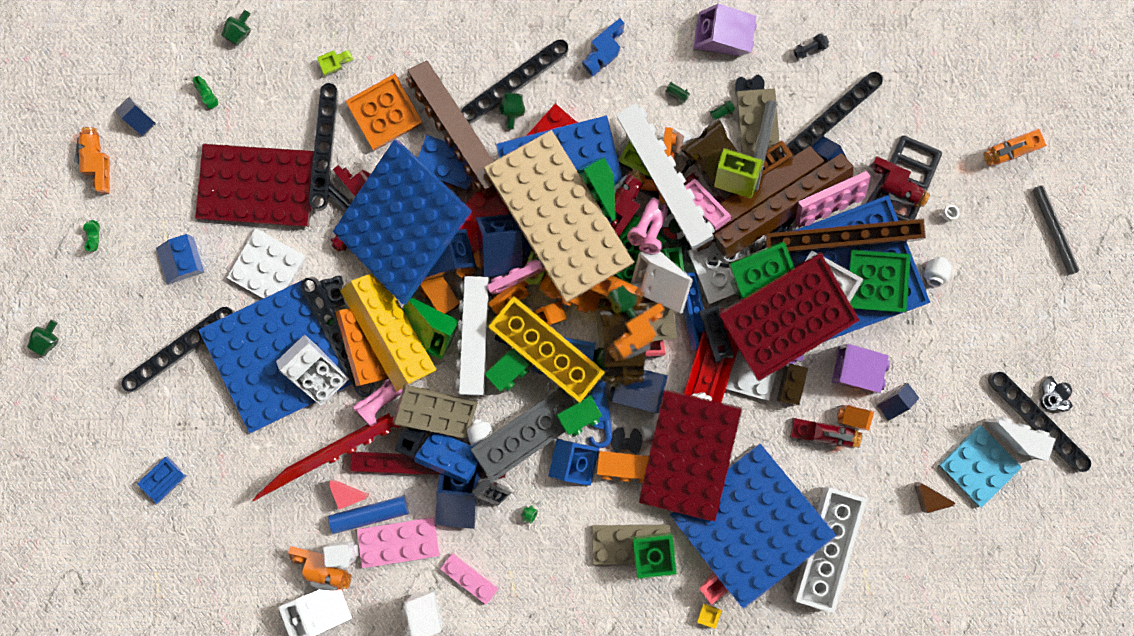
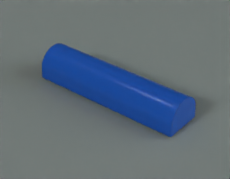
(692, 306)
(368, 514)

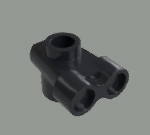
(332, 287)

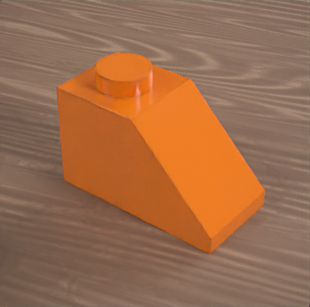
(551, 313)
(855, 417)

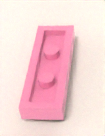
(713, 210)
(515, 276)
(469, 578)

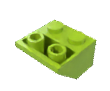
(738, 173)

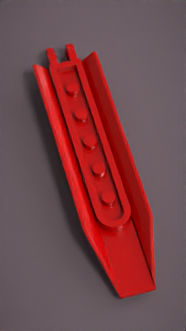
(707, 375)
(330, 453)

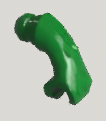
(205, 92)
(92, 231)

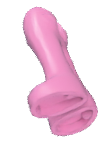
(638, 235)
(369, 406)

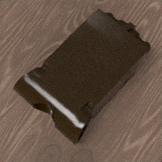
(707, 152)
(613, 329)

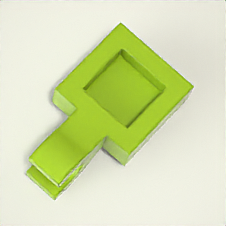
(332, 61)

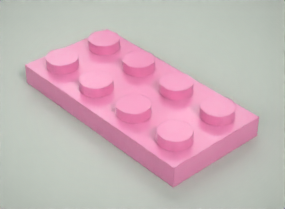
(832, 199)
(398, 542)

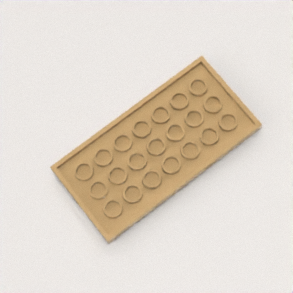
(558, 216)

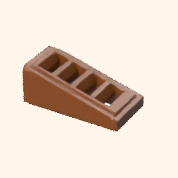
(785, 149)

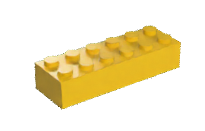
(388, 331)
(546, 349)

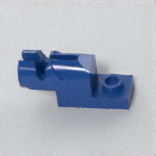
(604, 48)

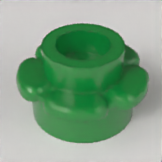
(529, 514)

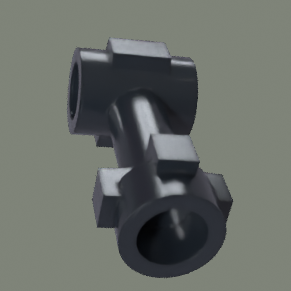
(820, 42)

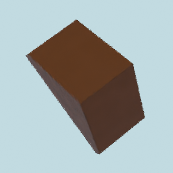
(930, 499)

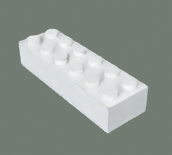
(474, 336)
(824, 572)

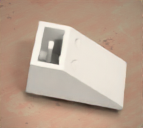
(661, 280)
(311, 370)
(1021, 439)
(314, 612)
(423, 614)

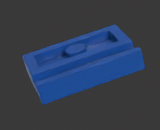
(161, 480)

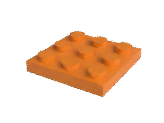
(384, 112)

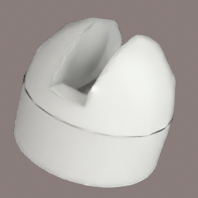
(950, 213)
(647, 433)

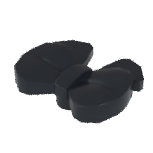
(743, 84)
(633, 443)

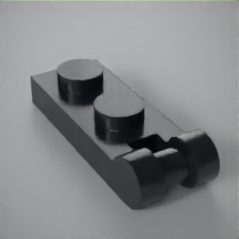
(715, 334)

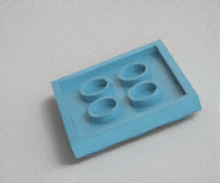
(980, 466)

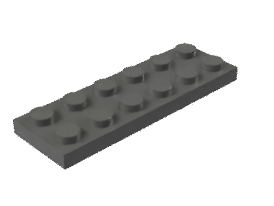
(522, 435)

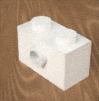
(340, 554)

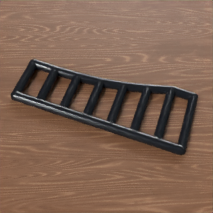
(928, 169)

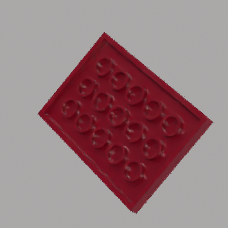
(254, 185)
(789, 316)
(690, 455)

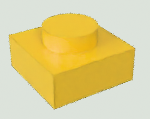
(709, 615)

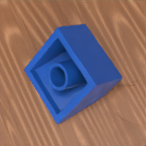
(179, 258)
(573, 462)

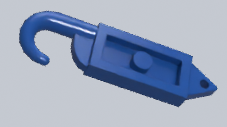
(600, 397)

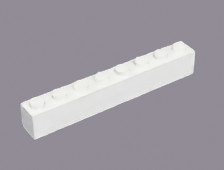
(665, 176)

